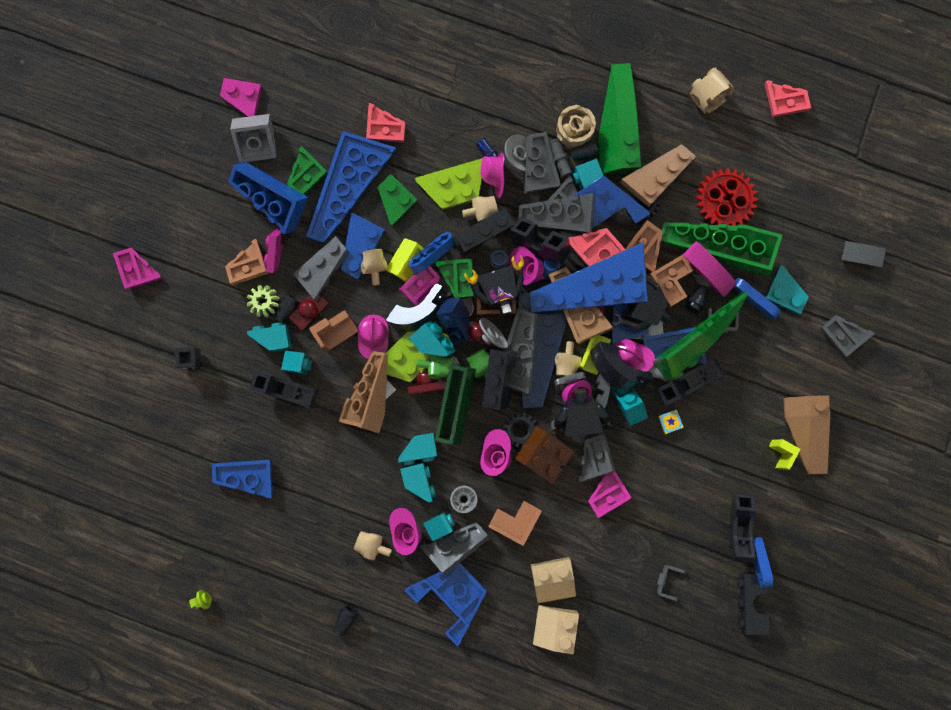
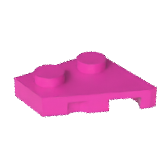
(241, 95)
(134, 269)
(419, 286)
(608, 495)

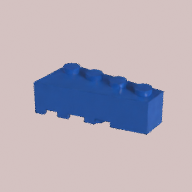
(272, 197)

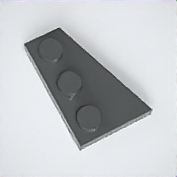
(540, 165)
(318, 269)
(453, 549)

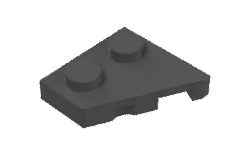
(845, 335)

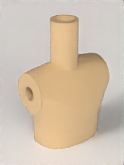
(482, 208)
(373, 263)
(566, 362)
(370, 545)

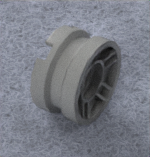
(463, 491)

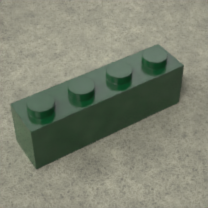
(455, 404)

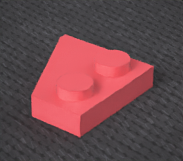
(786, 100)
(383, 126)

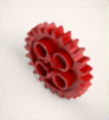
(741, 191)

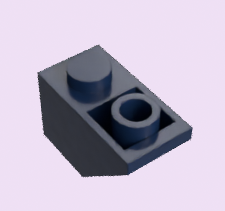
(455, 319)

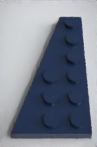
(548, 340)

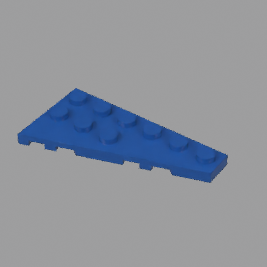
(350, 174)
(605, 283)

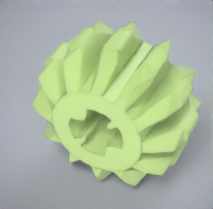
(263, 294)

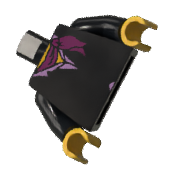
(499, 286)

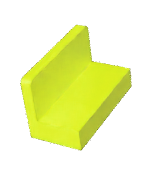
(400, 262)
(587, 363)
(788, 451)

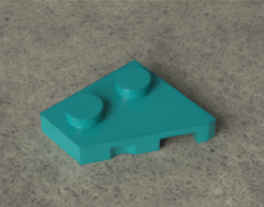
(786, 292)

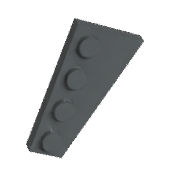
(564, 213)
(522, 339)

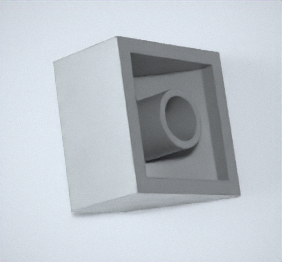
(253, 138)

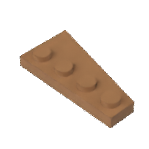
(656, 176)
(584, 322)

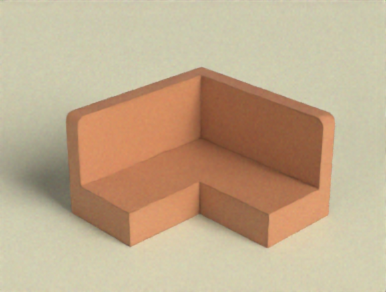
(668, 279)
(333, 331)
(518, 527)

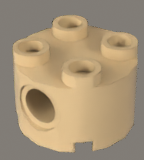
(711, 90)
(575, 126)

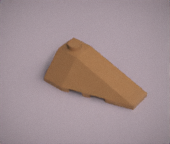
(367, 403)
(810, 429)

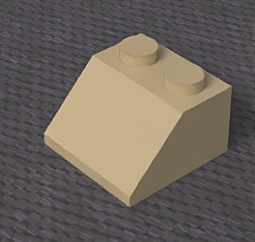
(553, 580)
(556, 629)

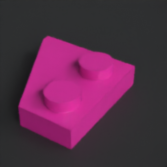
(274, 246)

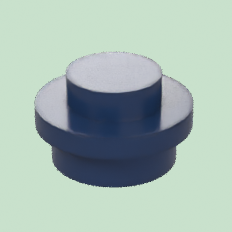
(499, 259)

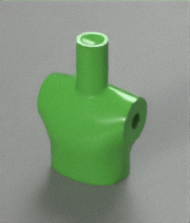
(479, 361)
(437, 366)

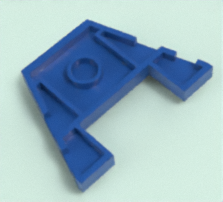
(610, 200)
(458, 591)

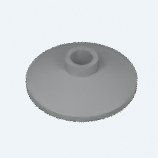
(516, 151)
(492, 334)

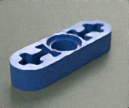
(432, 253)
(757, 299)
(762, 564)

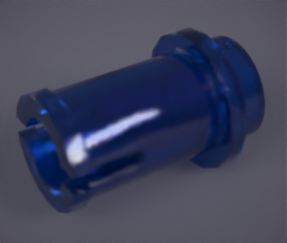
(486, 148)

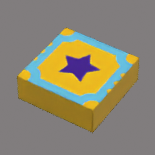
(670, 421)

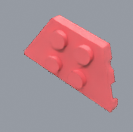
(595, 246)

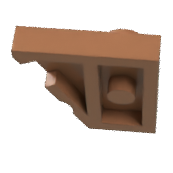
(651, 237)
(247, 265)

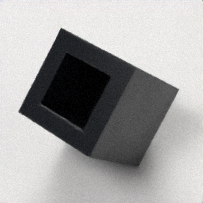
(188, 358)

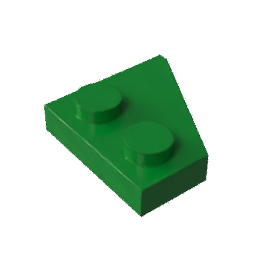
(305, 173)
(396, 199)
(453, 274)

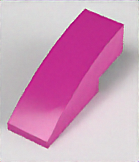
(709, 269)

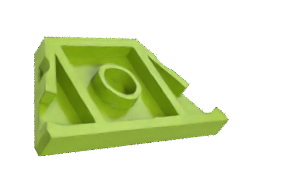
(453, 185)
(403, 359)

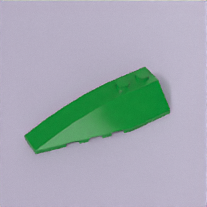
(619, 125)
(733, 246)
(698, 341)

